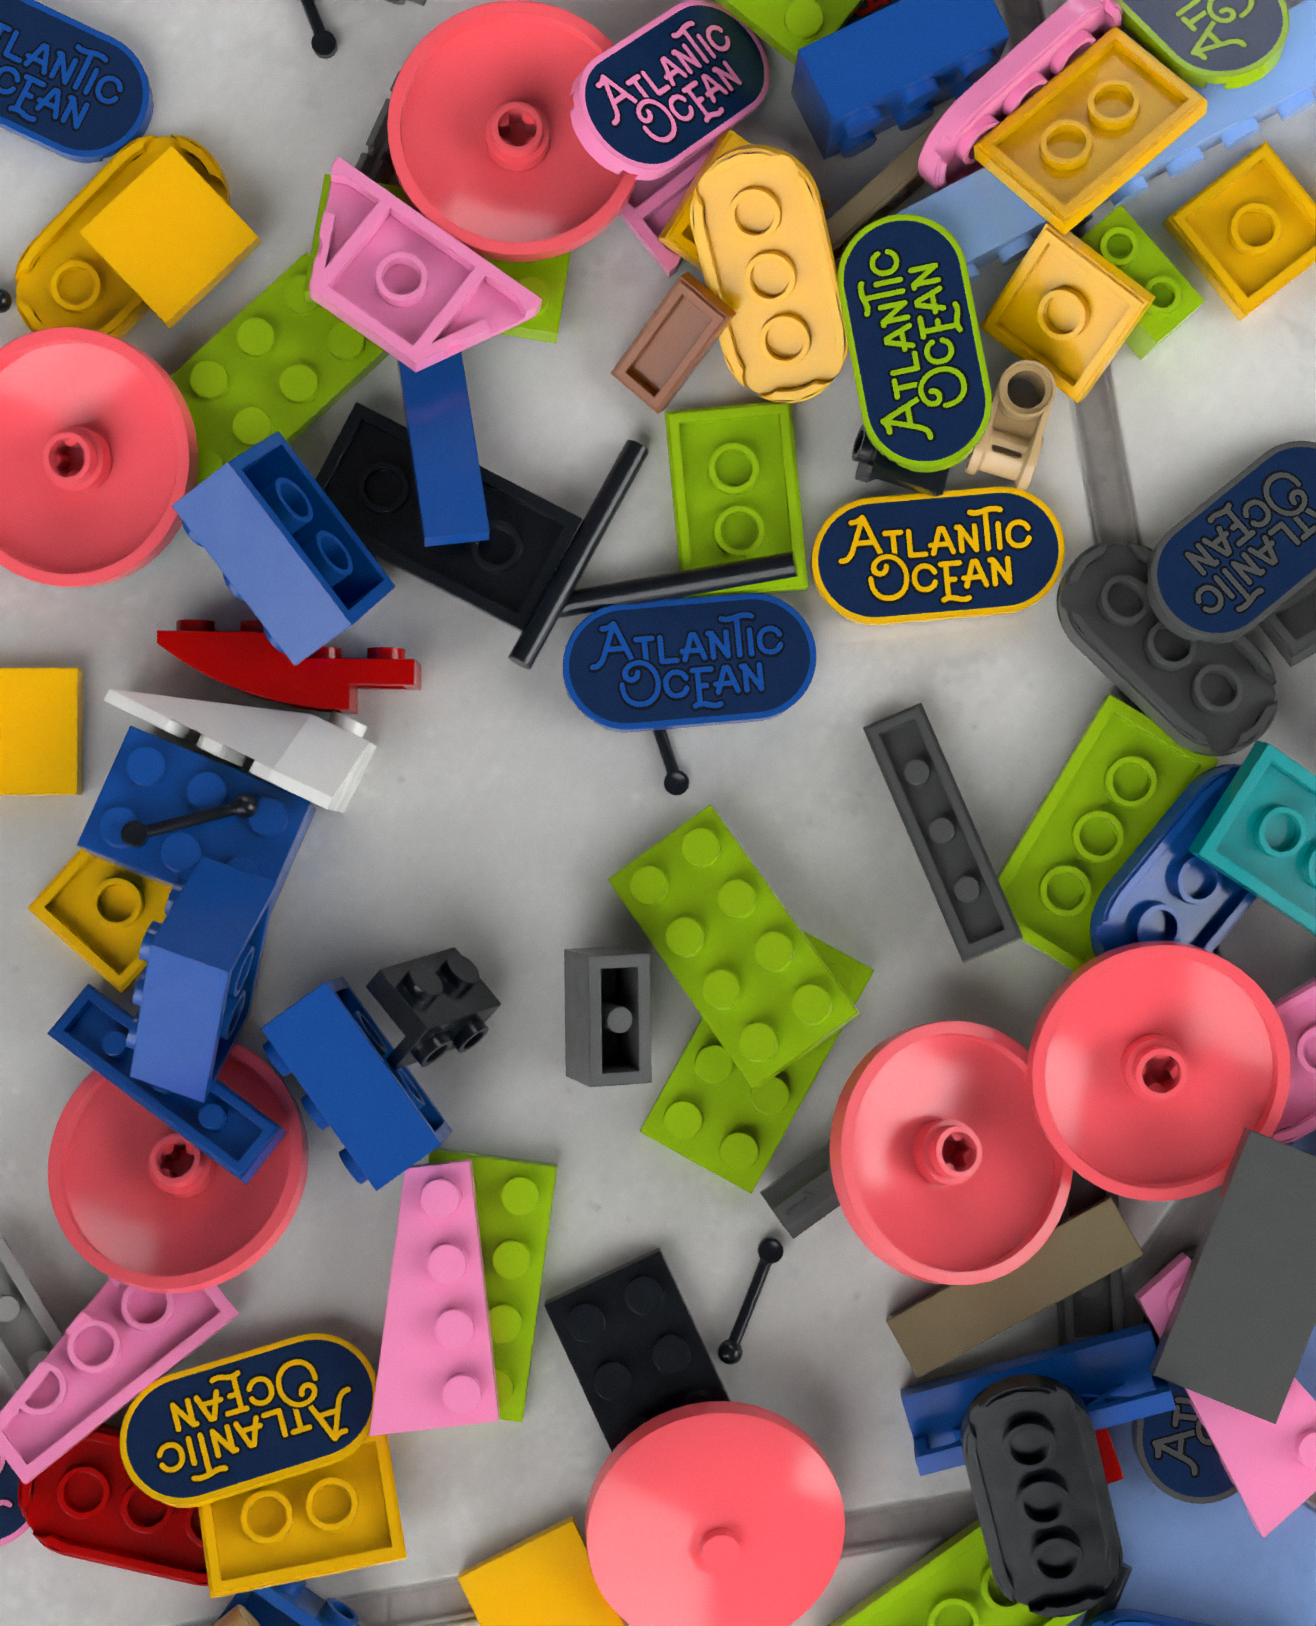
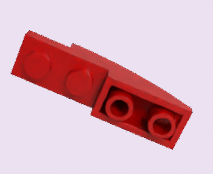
(256, 667)

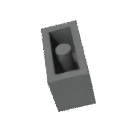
(607, 1016)

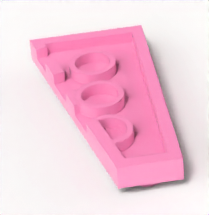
(437, 1322)
(103, 1364)
(1264, 1460)

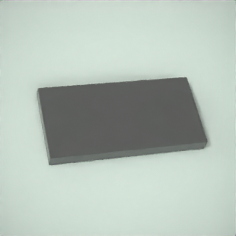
(1249, 1284)

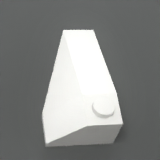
(283, 747)

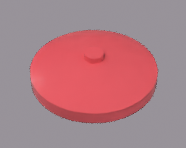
(490, 134)
(88, 457)
(1157, 1069)
(946, 1155)
(156, 1205)
(714, 1520)

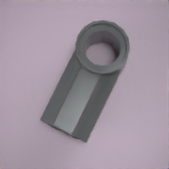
(803, 1193)

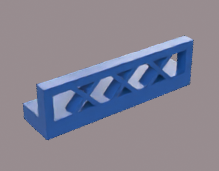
(1103, 1370)

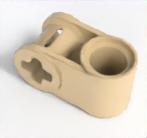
(1014, 433)

